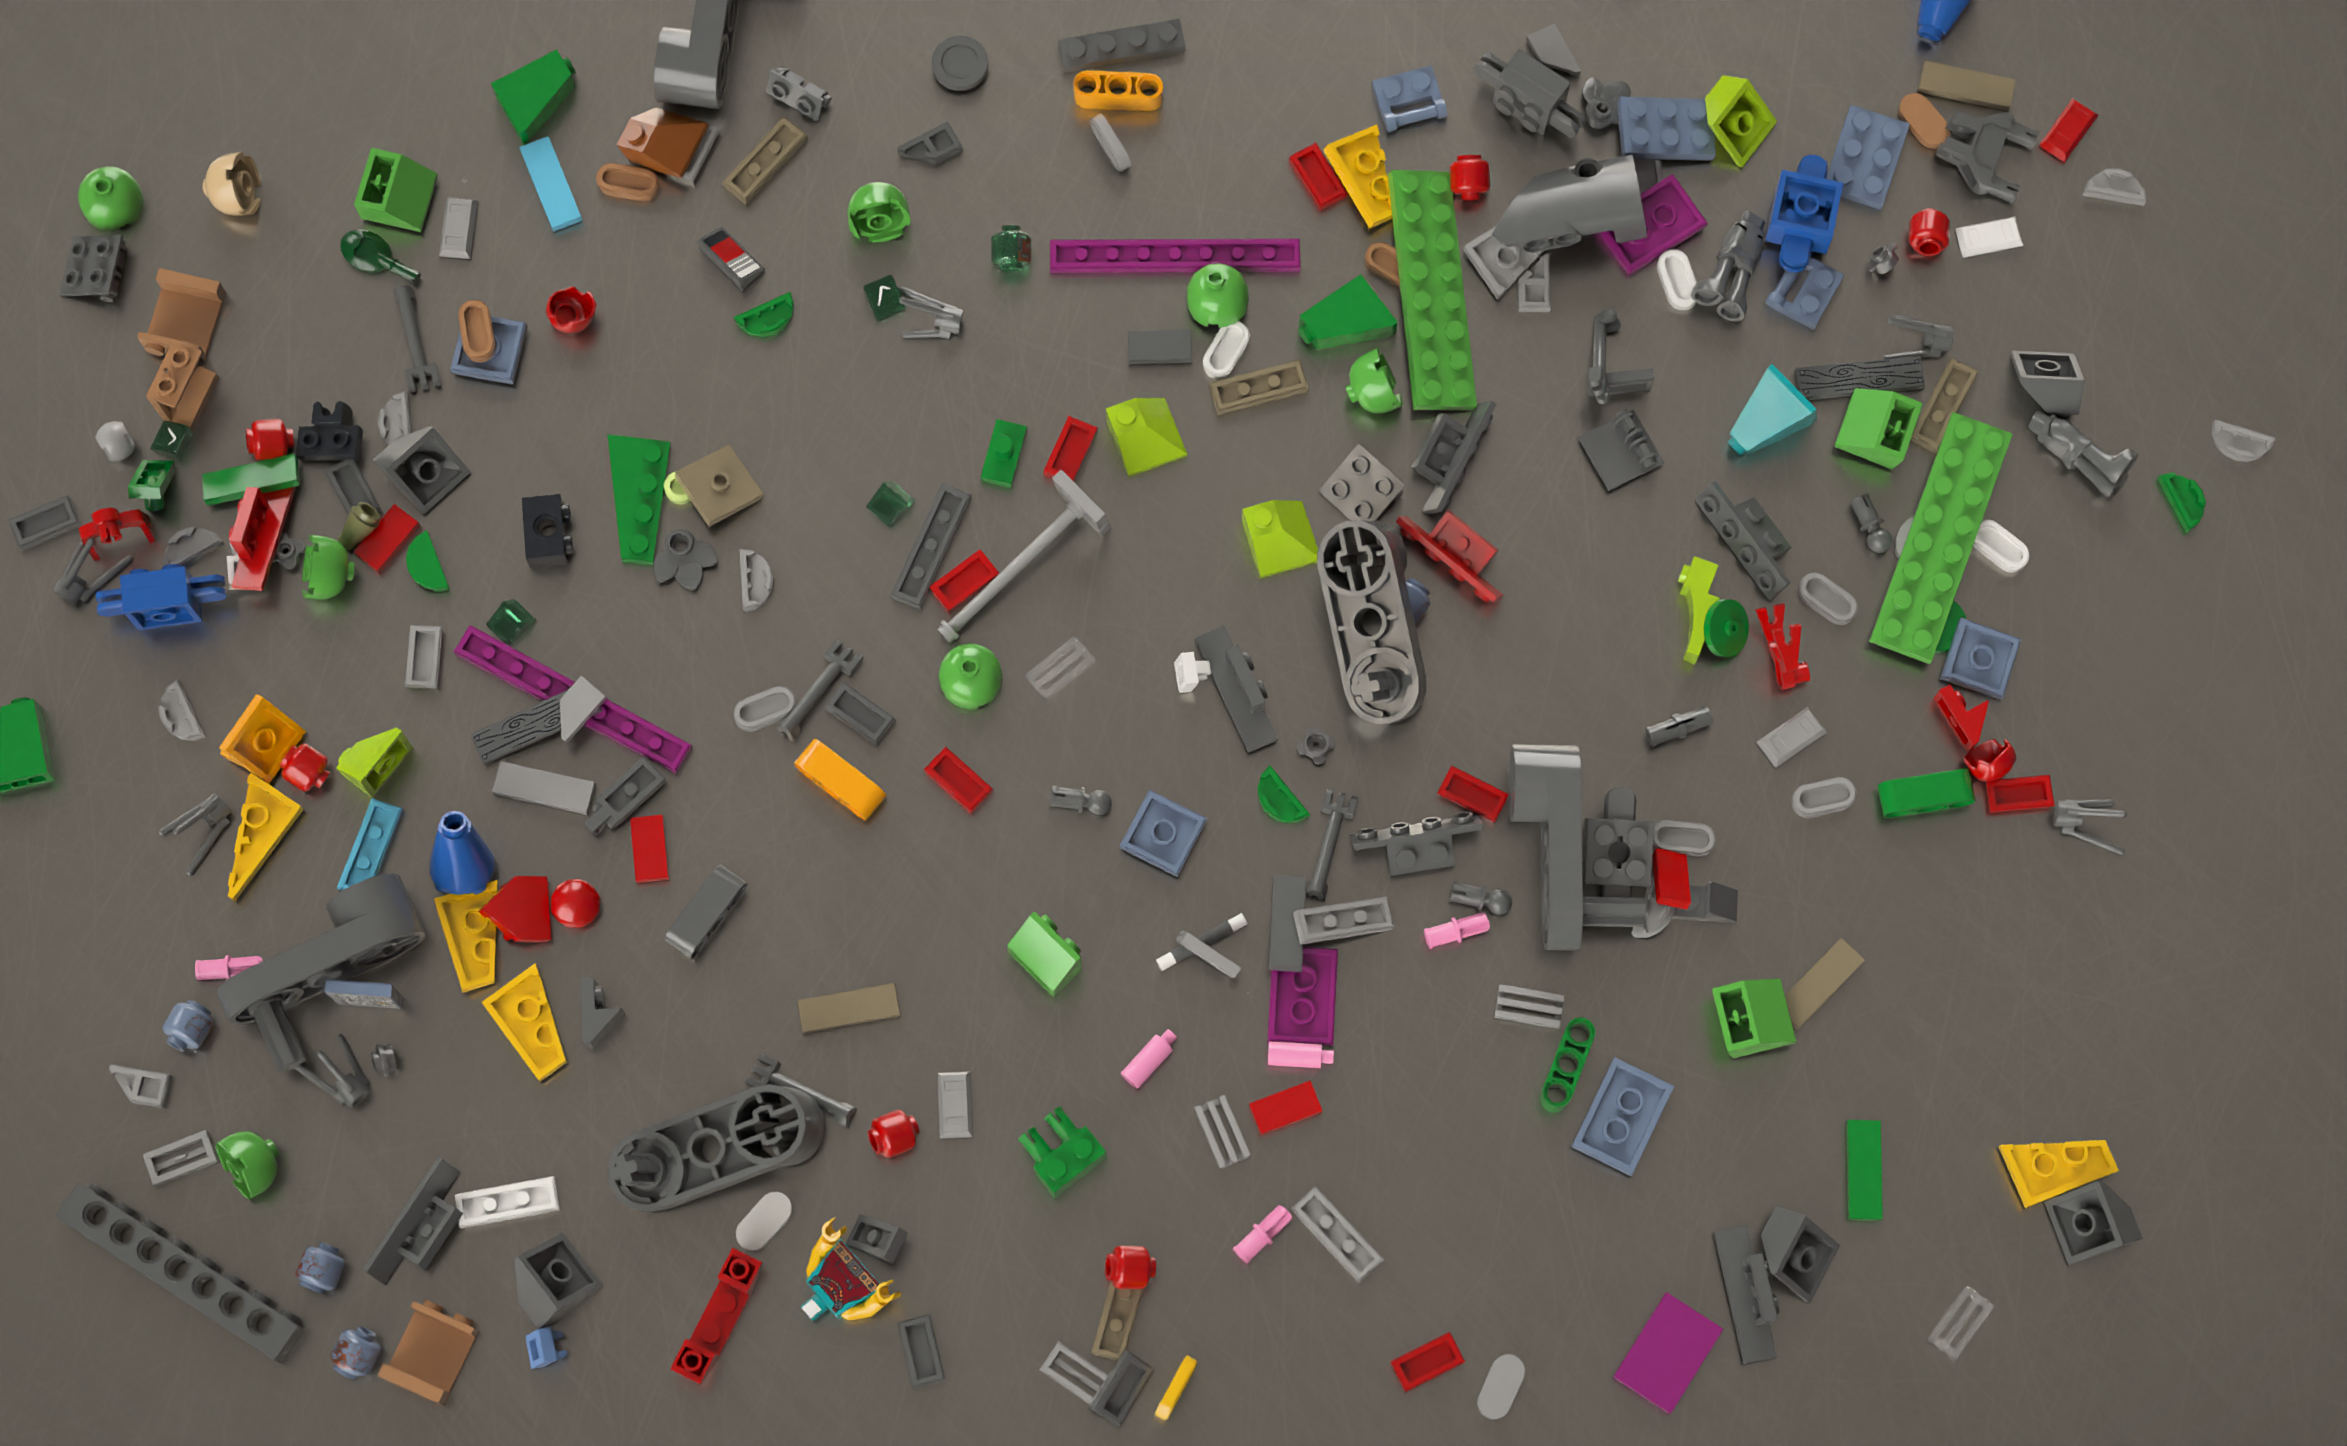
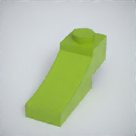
(1696, 585)

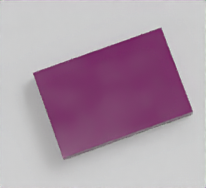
(1668, 220)
(1305, 1000)
(1668, 1353)

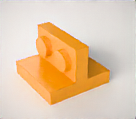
(261, 739)

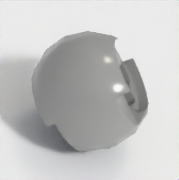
(115, 441)

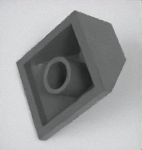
(2051, 380)
(422, 467)
(2092, 1221)
(1797, 1251)
(552, 1281)

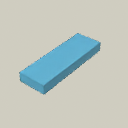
(550, 183)
(371, 843)

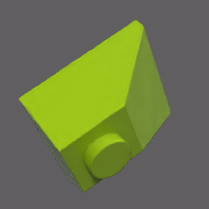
(1738, 117)
(1144, 434)
(1279, 536)
(374, 760)

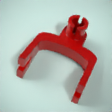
(109, 522)
(1784, 654)

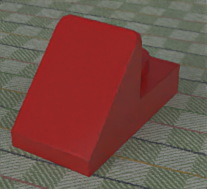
(1964, 723)

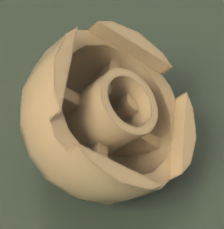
(232, 184)

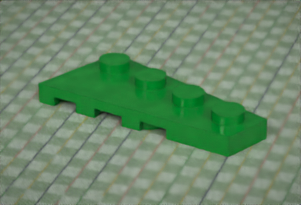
(638, 486)

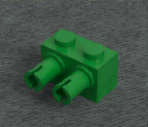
(1070, 1161)

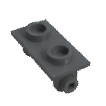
(788, 88)

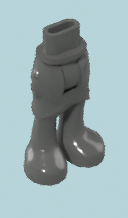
(1741, 252)
(2080, 452)

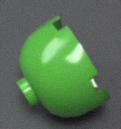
(110, 198)
(878, 212)
(1217, 295)
(1373, 383)
(325, 568)
(970, 676)
(249, 1161)

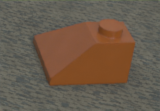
(662, 141)

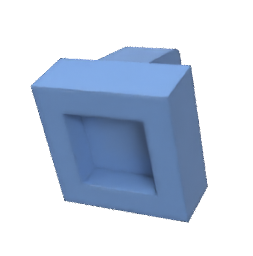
(541, 1347)

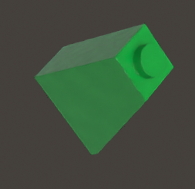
(534, 93)
(1347, 317)
(23, 746)

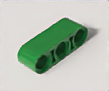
(1926, 793)
(1570, 1049)

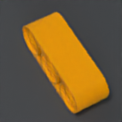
(1106, 81)
(840, 779)

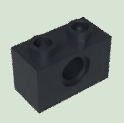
(537, 514)

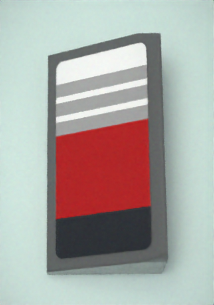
(730, 257)

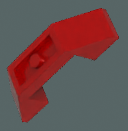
(719, 1317)

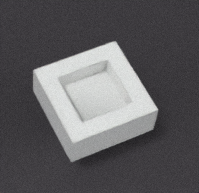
(1190, 671)

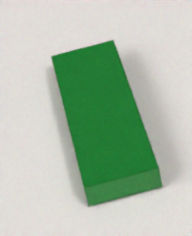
(267, 475)
(1864, 1170)

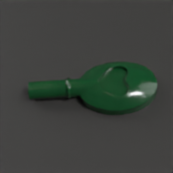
(373, 255)

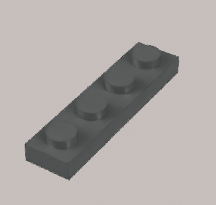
(1121, 45)

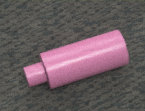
(1298, 1055)
(1148, 1059)

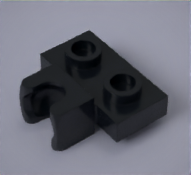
(331, 436)

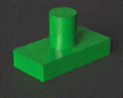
(1003, 453)
(151, 482)

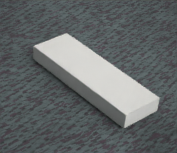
(507, 1202)

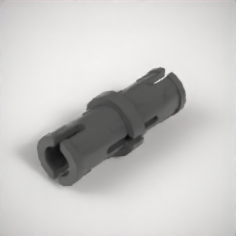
(1679, 726)

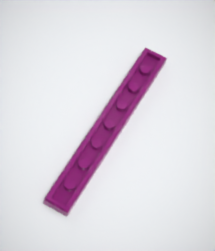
(1173, 255)
(545, 683)

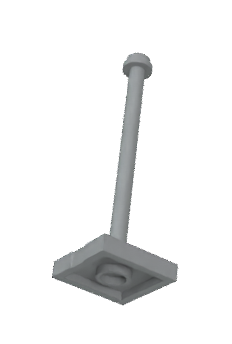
(1078, 506)

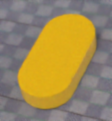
(1176, 1388)

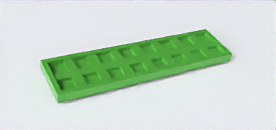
(1432, 290)
(1940, 538)

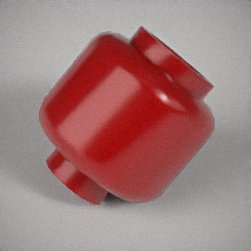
(1469, 177)
(1929, 232)
(268, 439)
(304, 767)
(893, 1133)
(1130, 1267)

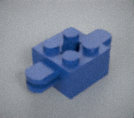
(1803, 212)
(161, 596)

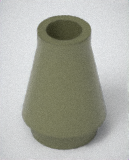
(359, 524)

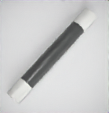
(1208, 938)

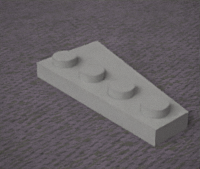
(1498, 264)

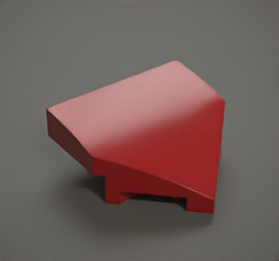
(521, 909)

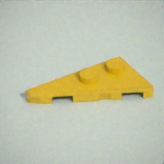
(264, 823)

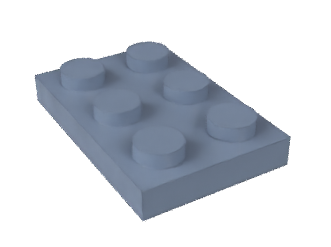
(1665, 128)
(1867, 155)
(1622, 1116)

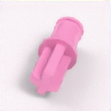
(1456, 930)
(224, 968)
(1263, 1233)

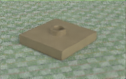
(718, 485)

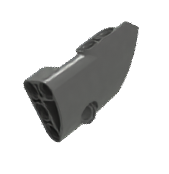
(1564, 206)

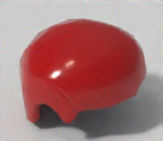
(571, 309)
(1990, 760)
(575, 903)

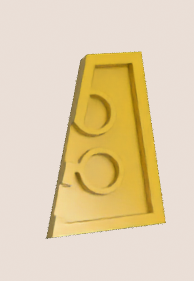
(1363, 173)
(469, 936)
(528, 1023)
(2056, 1168)

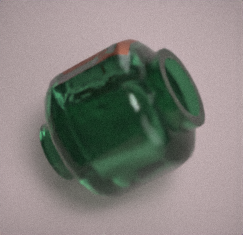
(1011, 249)

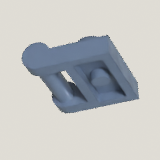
(1406, 90)
(1812, 297)

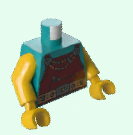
(842, 1281)

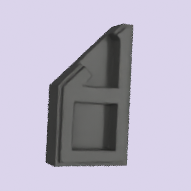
(933, 145)

